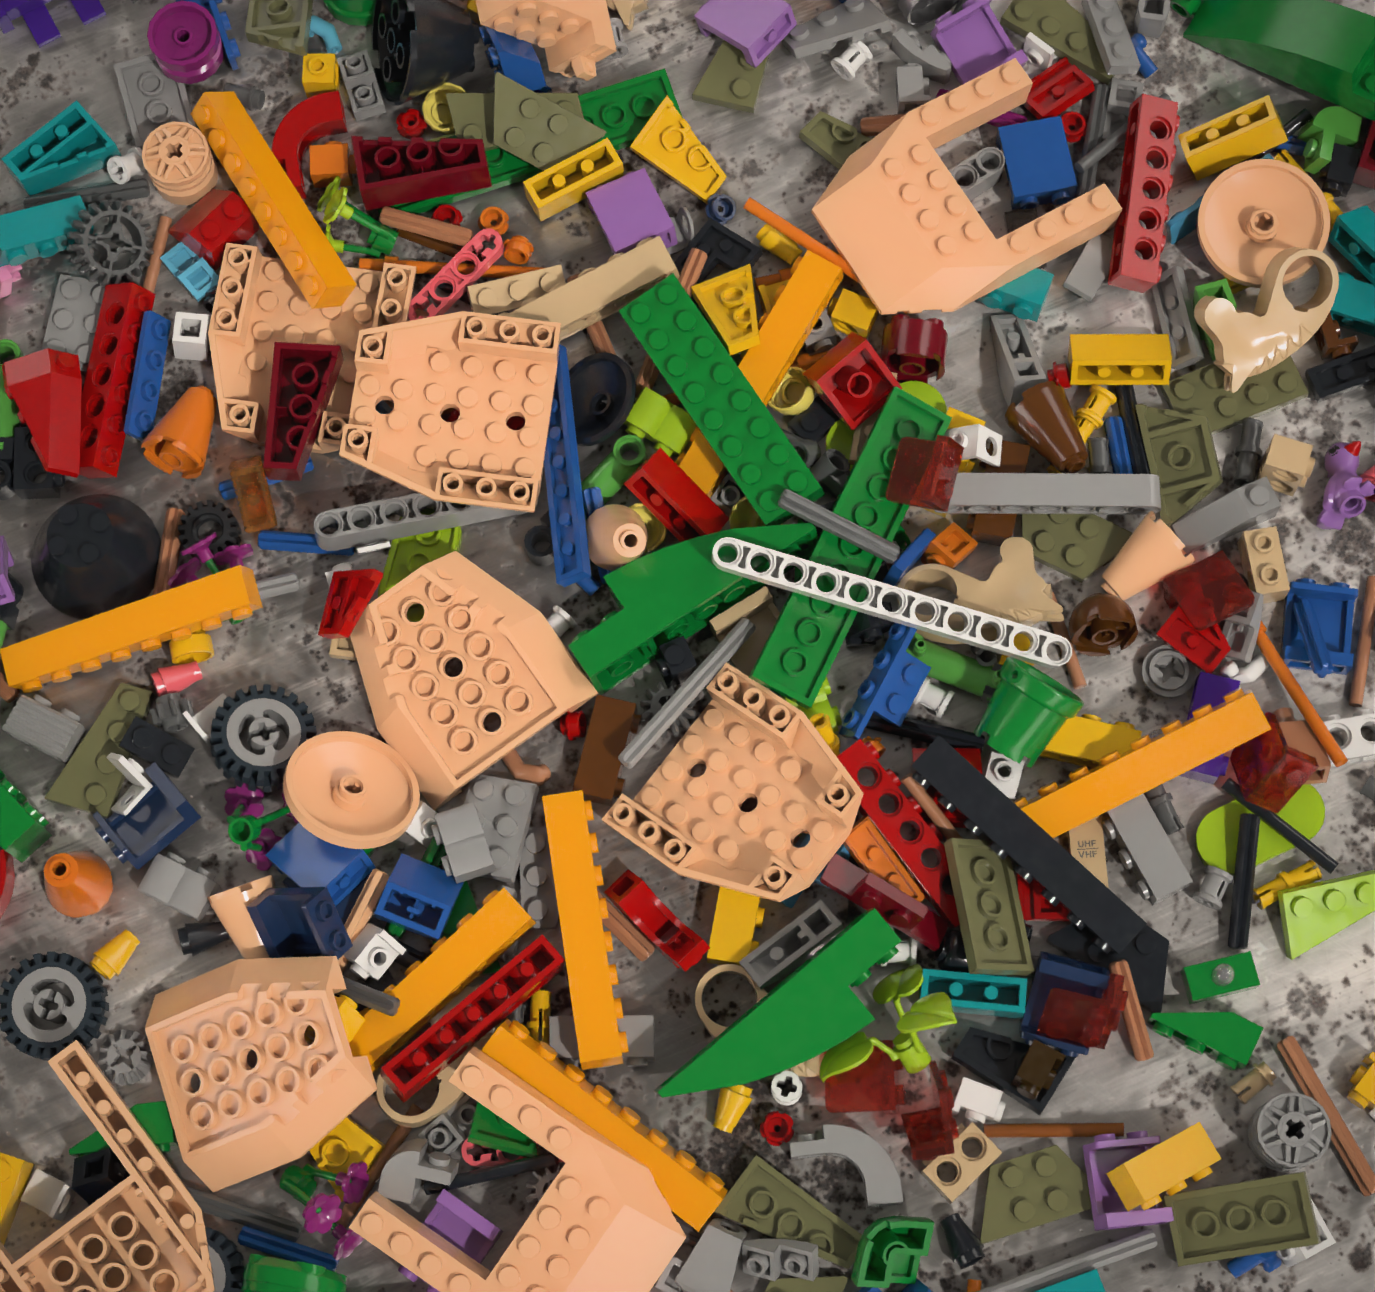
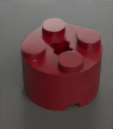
(914, 348)

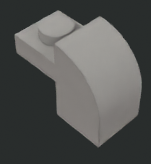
(410, 1165)

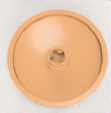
(1256, 214)
(351, 790)

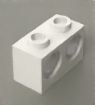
(1349, 729)

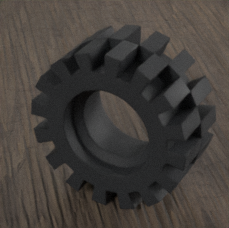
(206, 513)

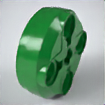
(281, 1275)

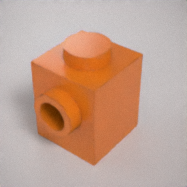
(331, 161)

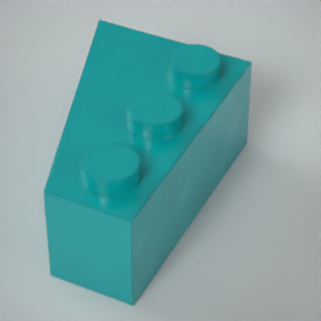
(60, 151)

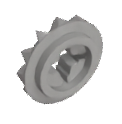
(1160, 658)
(141, 1057)

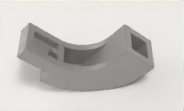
(866, 1154)

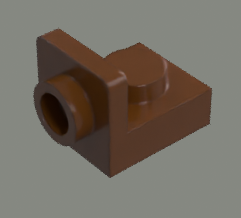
(1329, 343)

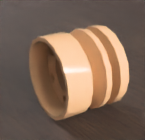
(180, 163)

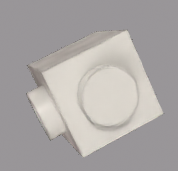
(191, 336)
(1004, 774)

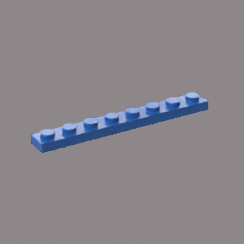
(564, 485)

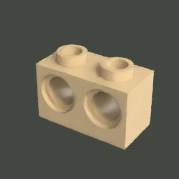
(1286, 464)
(1264, 563)
(966, 1168)

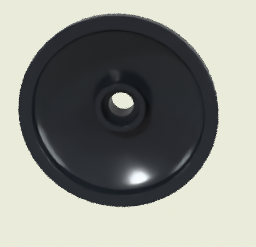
(601, 396)

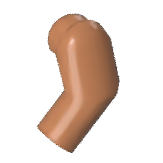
(525, 772)

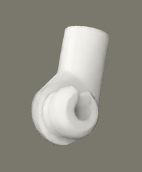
(1247, 673)

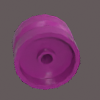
(185, 42)

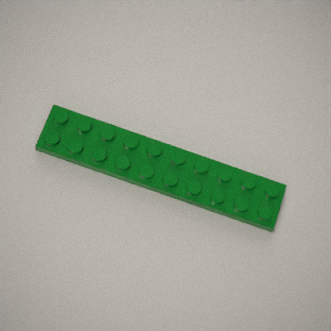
(617, 109)
(813, 630)

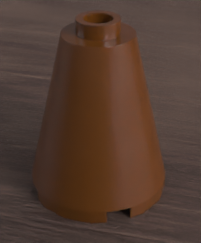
(1049, 426)

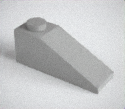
(1015, 357)
(1228, 515)
(792, 945)

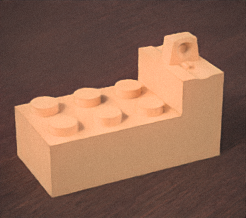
(571, 31)

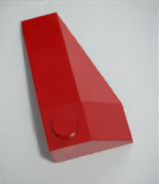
(49, 402)

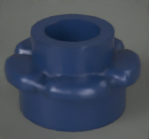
(727, 204)

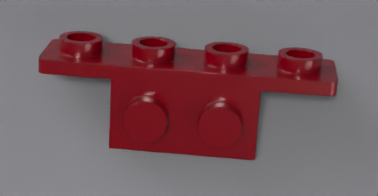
(891, 903)

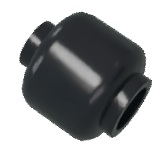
(952, 954)

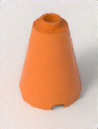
(183, 434)
(77, 883)

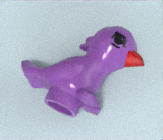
(1345, 489)

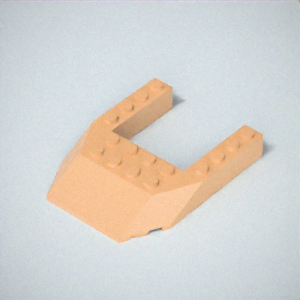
(913, 228)
(590, 1232)
(135, 1236)

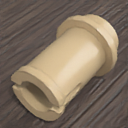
(1255, 1081)

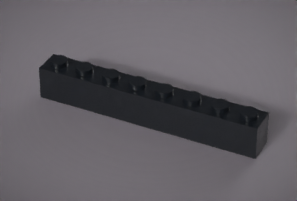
(1028, 845)

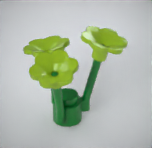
(380, 237)

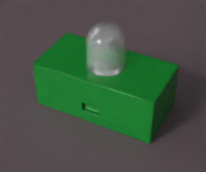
(1220, 977)

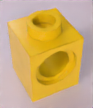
(320, 73)
(852, 313)

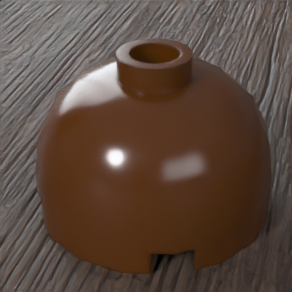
(1102, 624)

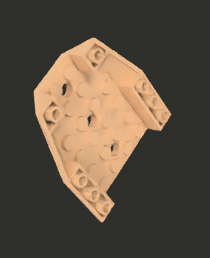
(262, 306)
(464, 362)
(509, 668)
(750, 750)
(295, 1094)

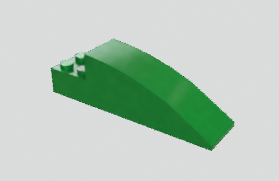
(1299, 42)
(675, 596)
(797, 1017)

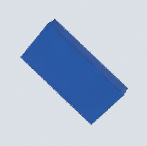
(909, 557)

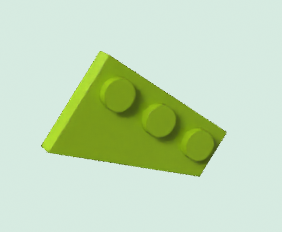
(1323, 909)

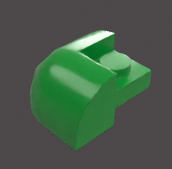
(891, 1251)

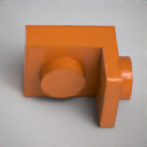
(949, 547)

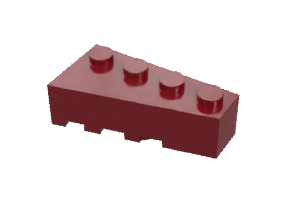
(418, 169)
(298, 395)

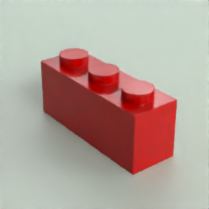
(675, 498)

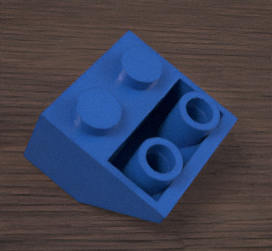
(513, 58)
(418, 898)

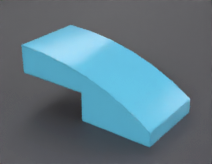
(190, 271)

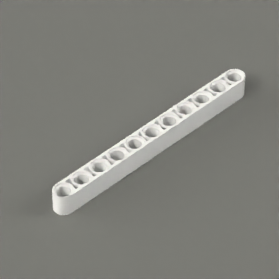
(908, 601)

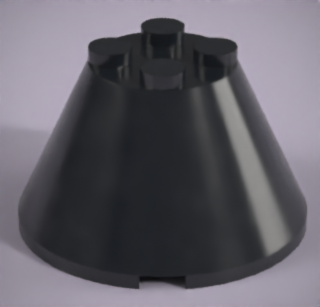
(420, 46)
(95, 555)

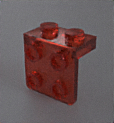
(925, 472)
(1208, 591)
(1270, 769)
(1083, 1016)
(867, 1087)
(932, 1130)

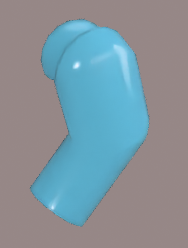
(327, 32)

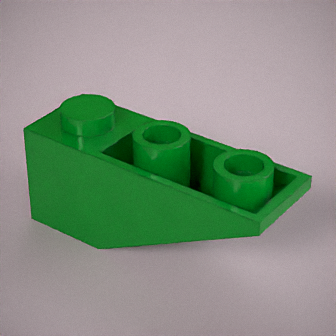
(1217, 1033)
(153, 1118)

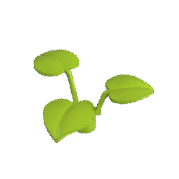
(926, 1013)

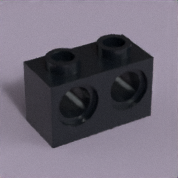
(28, 466)

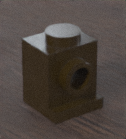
(1036, 1069)

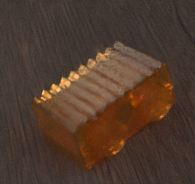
(253, 494)

